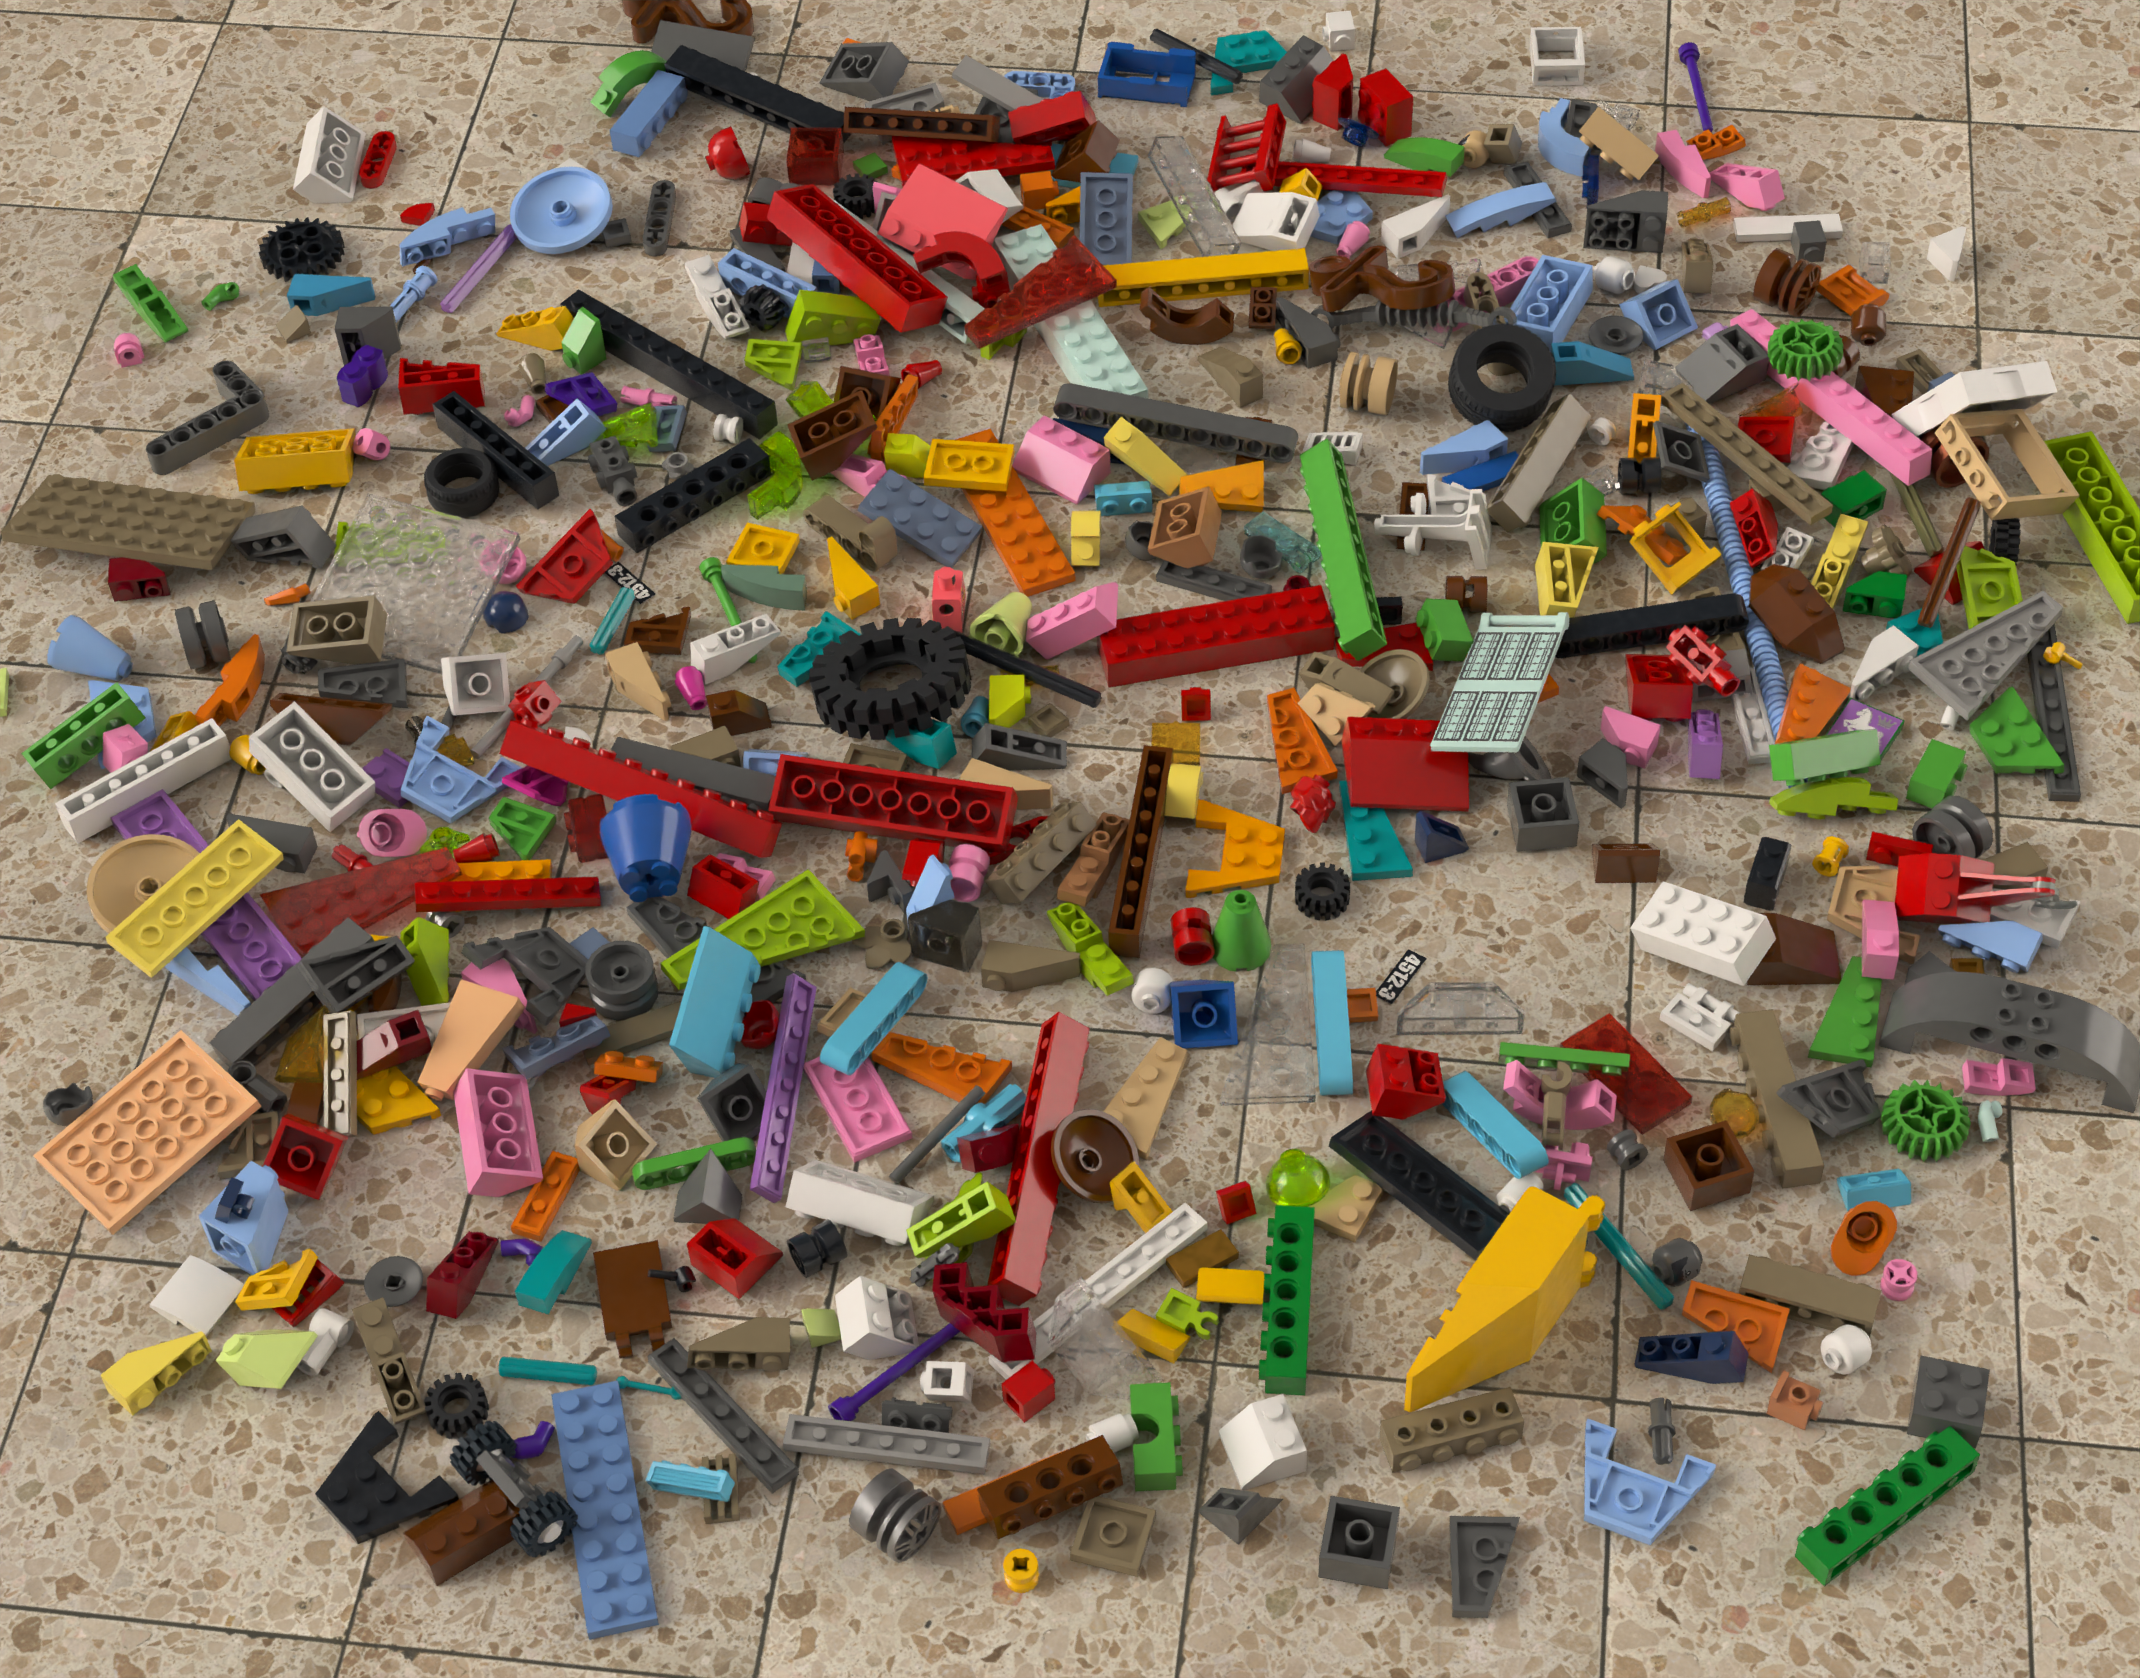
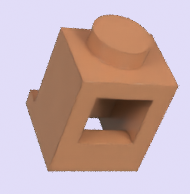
(1794, 1402)

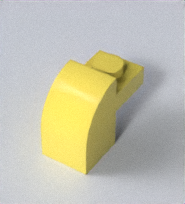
(1085, 538)
(1183, 790)

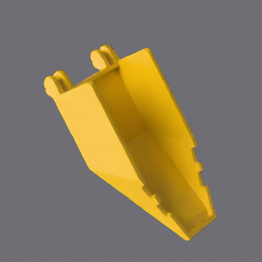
(1509, 1296)

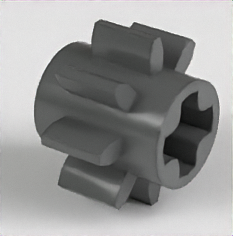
(297, 663)

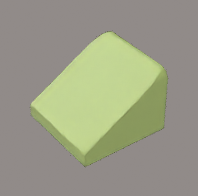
(821, 1326)

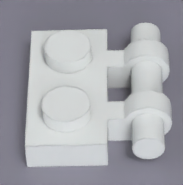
(1696, 1021)

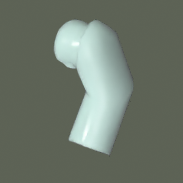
(1986, 1119)

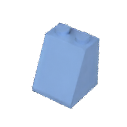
(252, 1240)

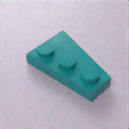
(798, 662)

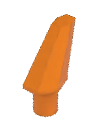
(288, 596)

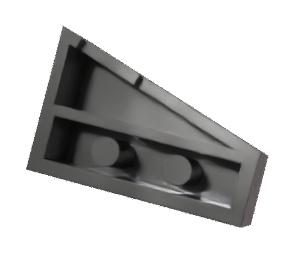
(285, 536)
(355, 973)

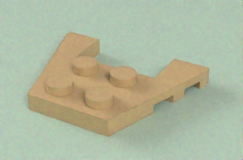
(1867, 883)

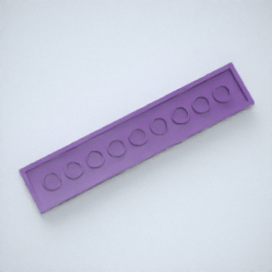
(244, 933)

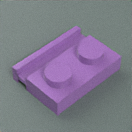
(388, 773)

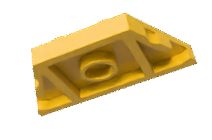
(391, 1101)

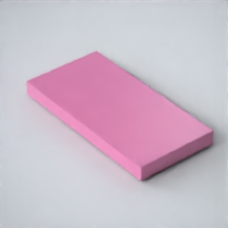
(858, 1108)

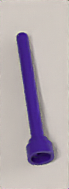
(1689, 56)
(847, 1407)

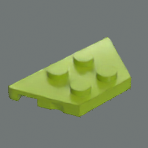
(1986, 584)

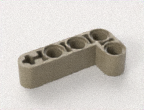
(1487, 301)
(867, 543)

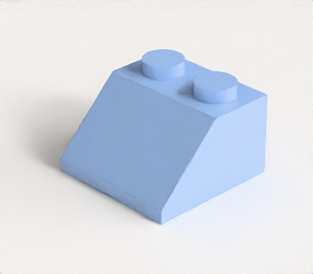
(1661, 313)

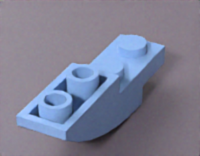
(437, 235)

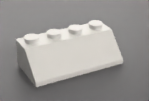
(329, 159)
(857, 1201)

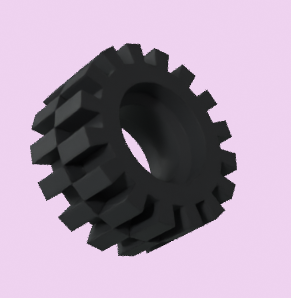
(855, 186)
(2005, 538)
(1318, 904)
(451, 1390)

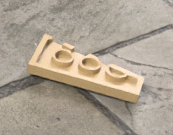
(1147, 1093)

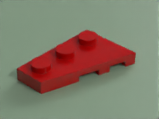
(1397, 637)

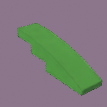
(150, 303)

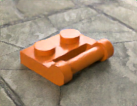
(1850, 290)

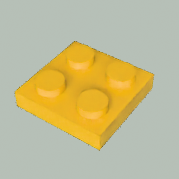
(764, 547)

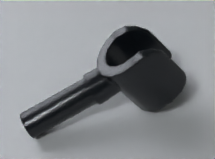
(682, 1276)

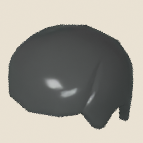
(1138, 539)
(1260, 557)
(67, 1104)

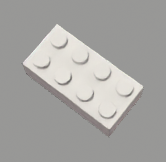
(312, 766)
(1703, 933)

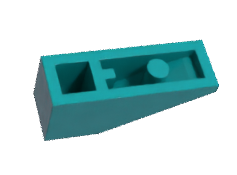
(929, 747)

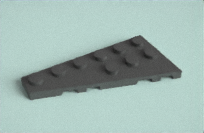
(674, 930)

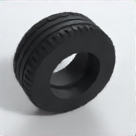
(1509, 346)

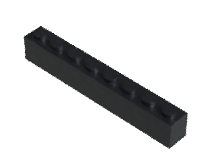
(750, 93)

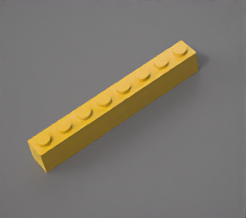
(1208, 276)

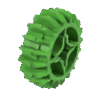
(1805, 349)
(1931, 1113)

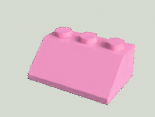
(1062, 460)
(1074, 621)

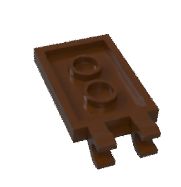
(630, 1298)

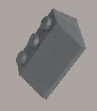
(1292, 79)

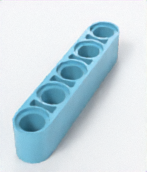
(873, 1018)
(1332, 1023)
(1493, 1125)

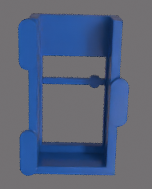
(1177, 64)

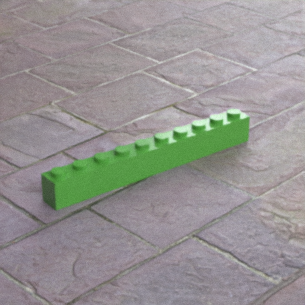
(1342, 551)

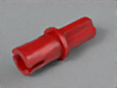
(349, 859)

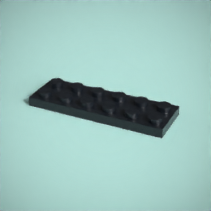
(1420, 1182)

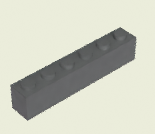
(729, 780)
(282, 1005)

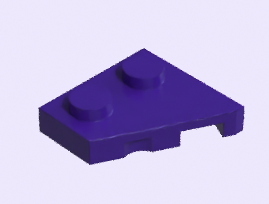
(586, 389)

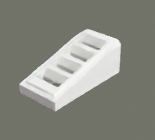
(1347, 443)

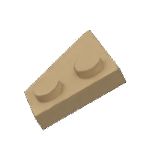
(1331, 708)

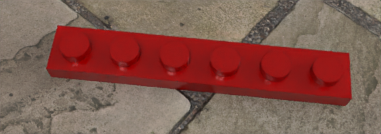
(507, 894)

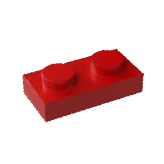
(1888, 848)

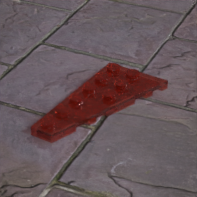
(1047, 290)
(365, 895)

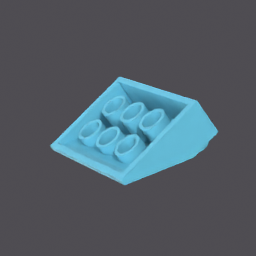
(714, 1004)

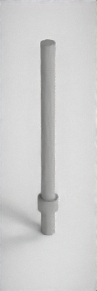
(560, 659)

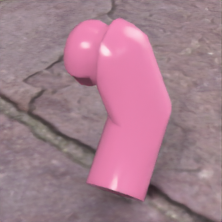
(516, 418)

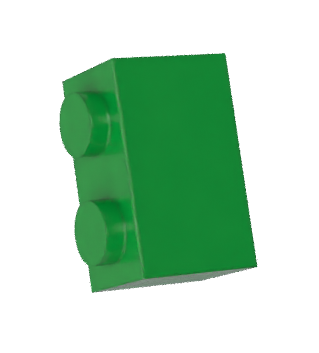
(1856, 497)

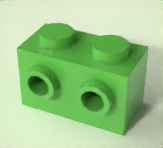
(1444, 629)
(1937, 774)

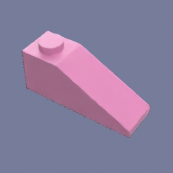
(1750, 185)
(1879, 939)

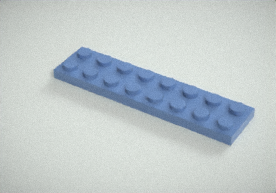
(609, 1522)

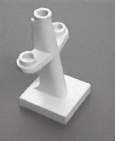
(1471, 527)

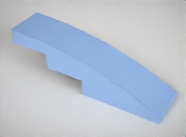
(1506, 205)

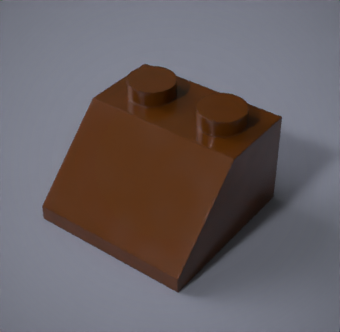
(1086, 152)

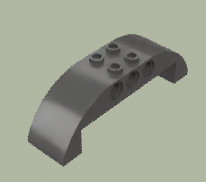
(2021, 1024)

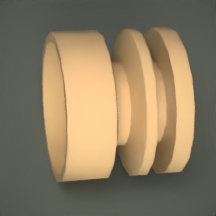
(1368, 383)

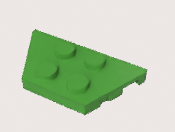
(2013, 737)

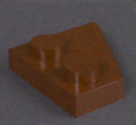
(660, 633)

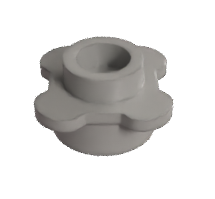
(677, 465)

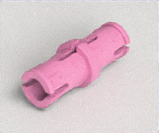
(643, 397)

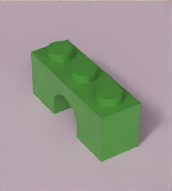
(1156, 1461)

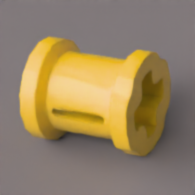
(1830, 856)

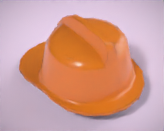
(1863, 1237)

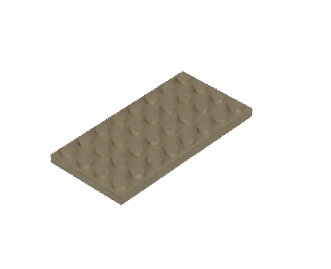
(128, 521)

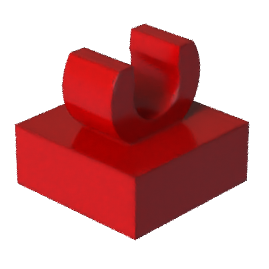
(1196, 704)
(1236, 1202)

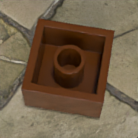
(1708, 1165)

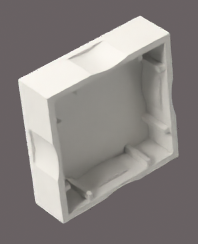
(1979, 391)

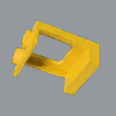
(1688, 567)

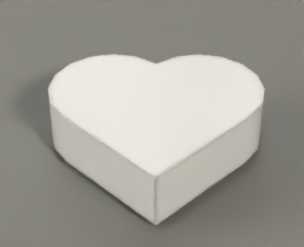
(1648, 278)

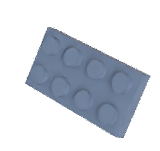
(1107, 216)
(921, 518)

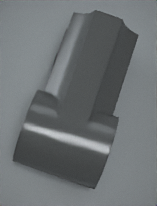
(268, 1095)

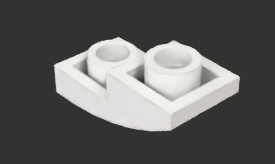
(1790, 549)

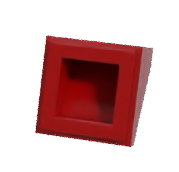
(574, 1013)

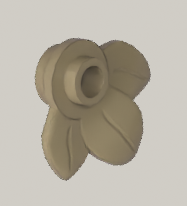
(882, 946)

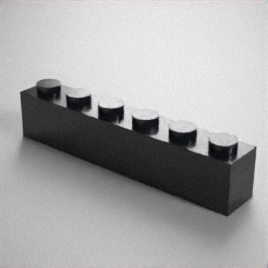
(512, 461)

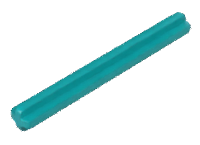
(1625, 1253)

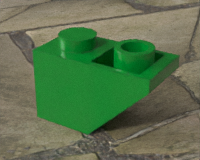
(1877, 595)

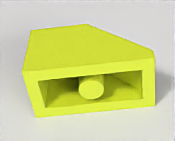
(906, 454)
(1007, 699)

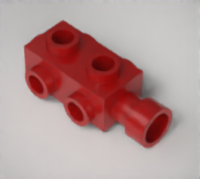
(1705, 663)

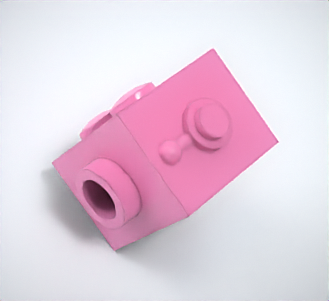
(122, 747)

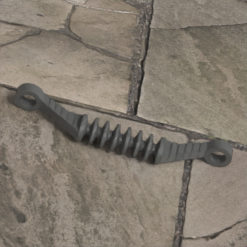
(1382, 313)

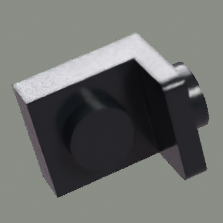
(1390, 610)

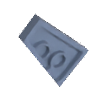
(546, 1052)

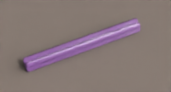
(478, 269)

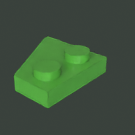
(521, 826)

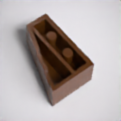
(1885, 387)

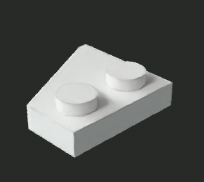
(1447, 498)

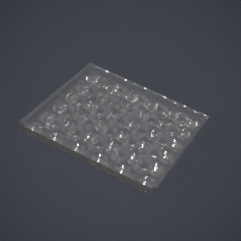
(426, 573)

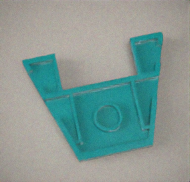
(1246, 53)

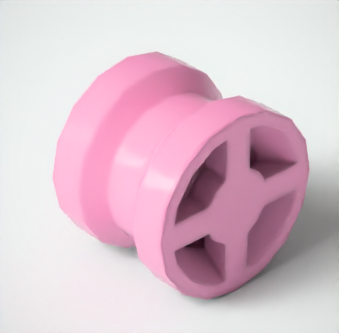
(1897, 1271)

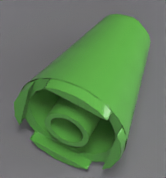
(1241, 933)

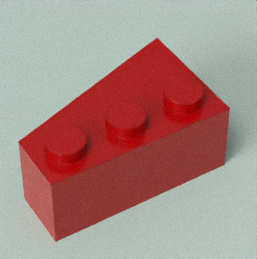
(1051, 119)
(427, 383)

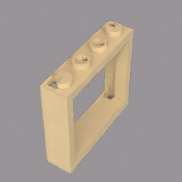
(2029, 449)

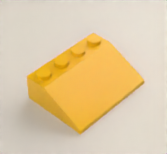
(295, 460)

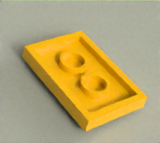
(969, 465)

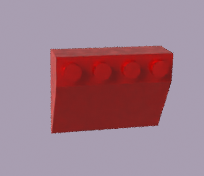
(1394, 766)

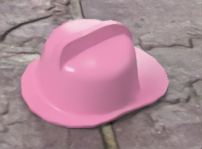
(392, 832)

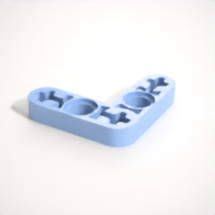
(1061, 82)

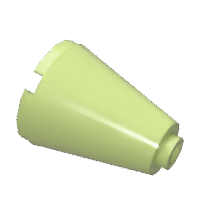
(1004, 623)

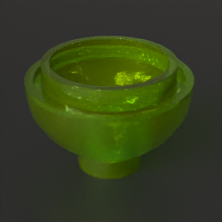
(1297, 1179)

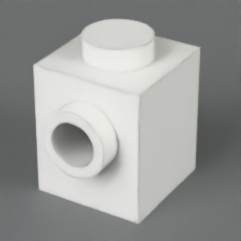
(1339, 31)

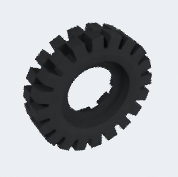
(929, 647)

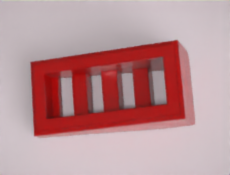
(322, 1292)

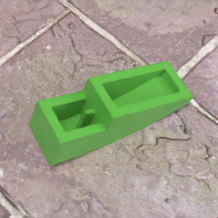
(1427, 154)

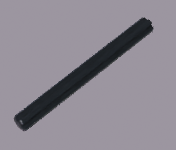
(1031, 671)

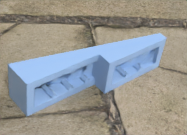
(211, 983)

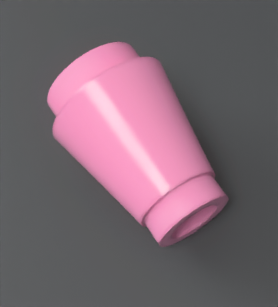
(1353, 239)

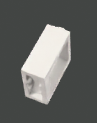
(1557, 71)

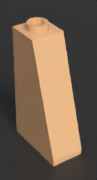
(467, 1036)

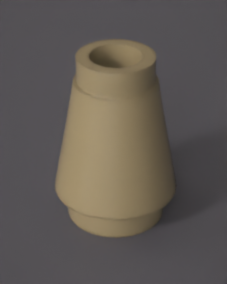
(533, 370)

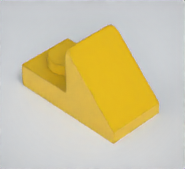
(1135, 1193)

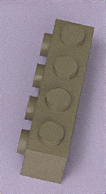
(1040, 852)
(1451, 1430)

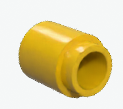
(240, 754)

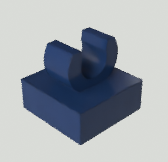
(234, 1202)

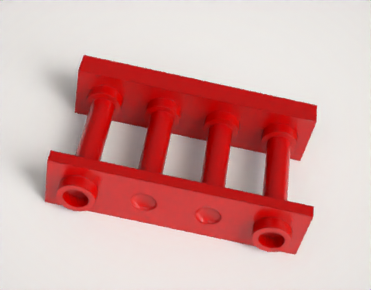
(1265, 158)

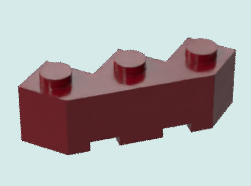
(982, 1315)

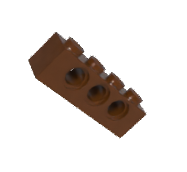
(1050, 1487)

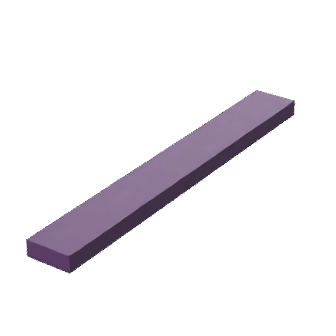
(783, 1088)

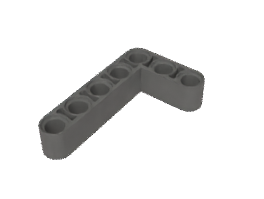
(240, 413)

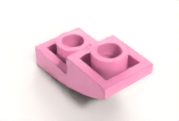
(870, 354)

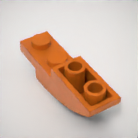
(240, 683)

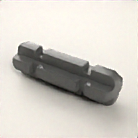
(924, 1273)

